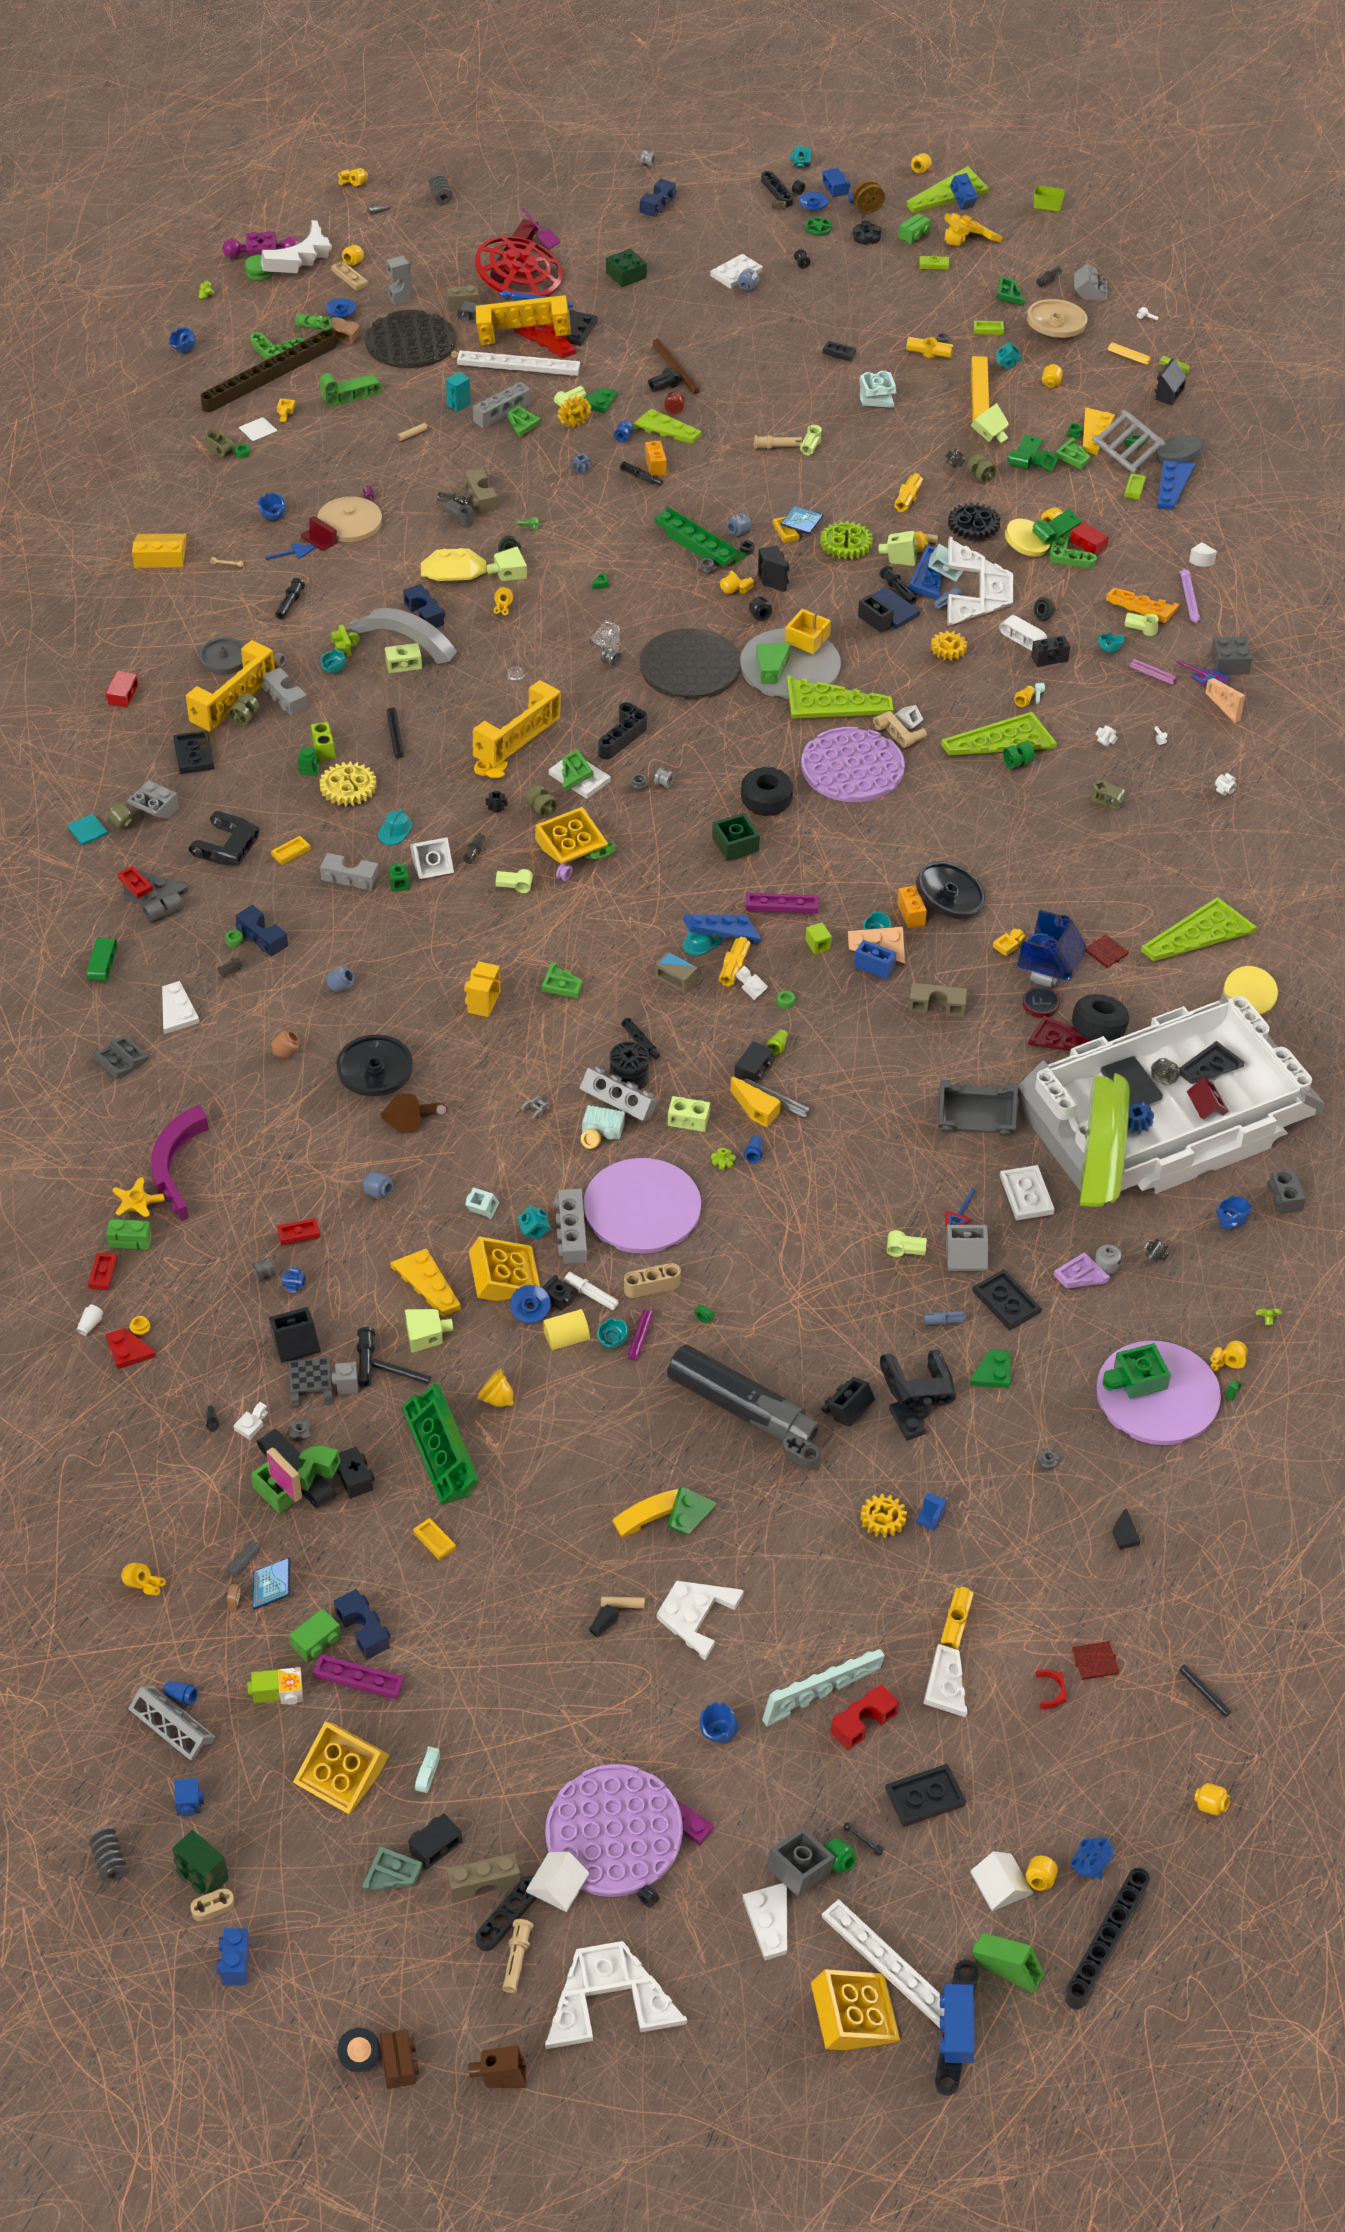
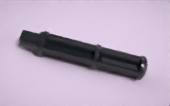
(637, 472)
(639, 1037)

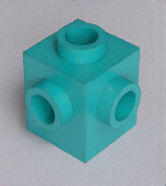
(805, 158)
(1008, 356)
(534, 1222)

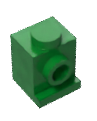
(308, 762)
(396, 873)

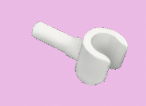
(1144, 312)
(1160, 738)

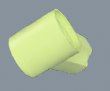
(561, 396)
(811, 440)
(1146, 623)
(520, 881)
(899, 1244)

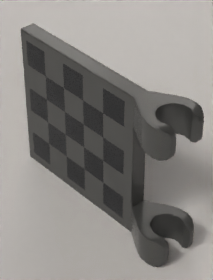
(310, 1377)

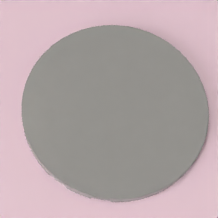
(817, 667)

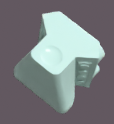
(877, 389)

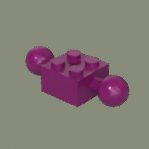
(256, 243)

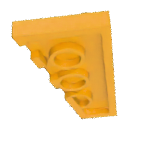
(1142, 604)

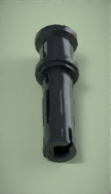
(894, 580)
(292, 594)
(365, 1348)

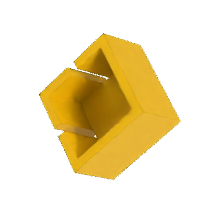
(801, 631)
(482, 989)

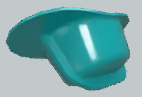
(395, 827)
(698, 944)

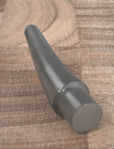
(375, 209)

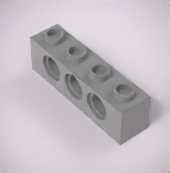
(497, 406)
(593, 1085)
(571, 1226)

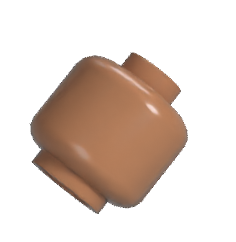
(285, 1044)

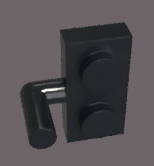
(909, 1420)

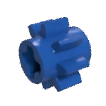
(293, 1280)

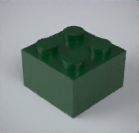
(626, 267)
(735, 836)
(200, 1863)

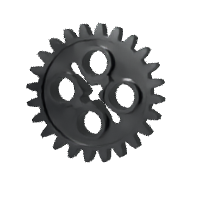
(983, 525)

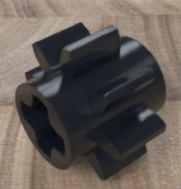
(496, 801)

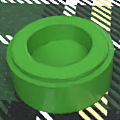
(234, 938)
(785, 999)

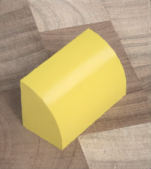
(566, 1329)

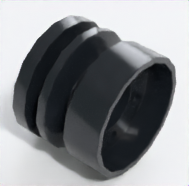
(631, 1063)

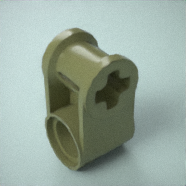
(218, 443)
(1109, 795)

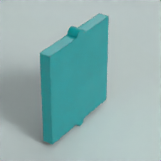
(87, 829)

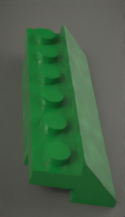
(697, 538)
(440, 1445)

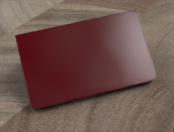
(320, 534)
(1206, 1098)

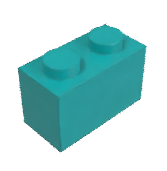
(458, 391)

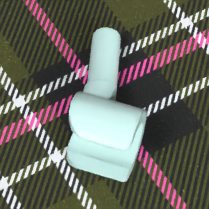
(1039, 688)

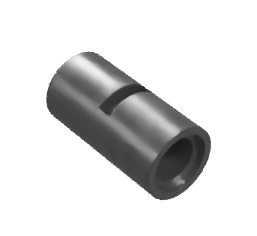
(162, 907)

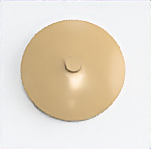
(1057, 318)
(352, 518)

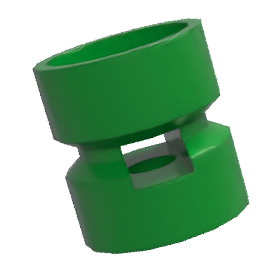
(1019, 754)

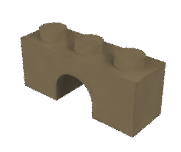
(477, 488)
(950, 997)
(496, 1871)

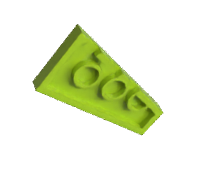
(667, 426)

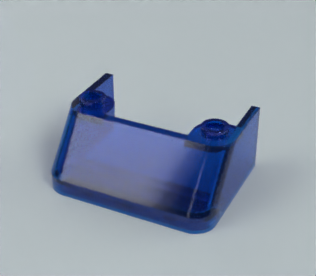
(1054, 956)

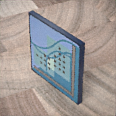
(802, 519)
(271, 1583)

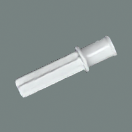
(590, 1290)

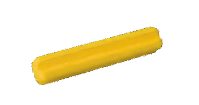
(1128, 353)

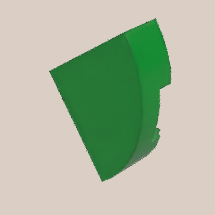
(601, 581)
(1233, 1389)

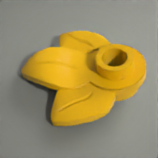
(483, 768)

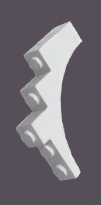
(304, 253)

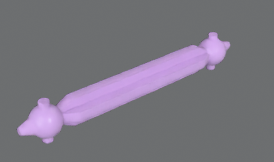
(1189, 594)

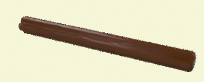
(675, 365)

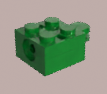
(1138, 1371)

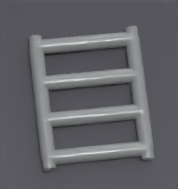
(1122, 458)

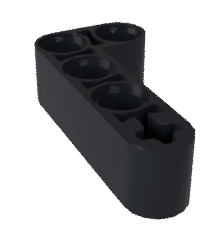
(632, 724)

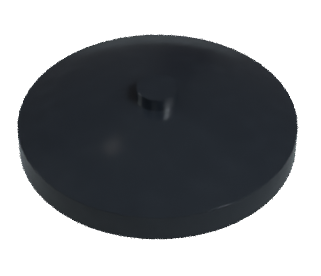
(950, 890)
(374, 1065)

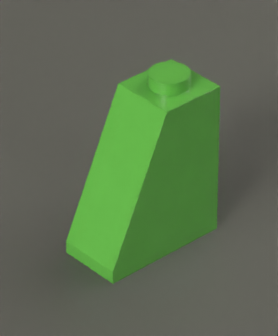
(771, 661)
(1009, 1960)

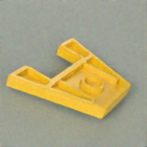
(965, 225)

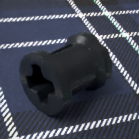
(803, 254)

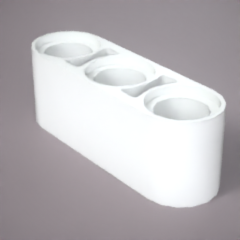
(1021, 631)

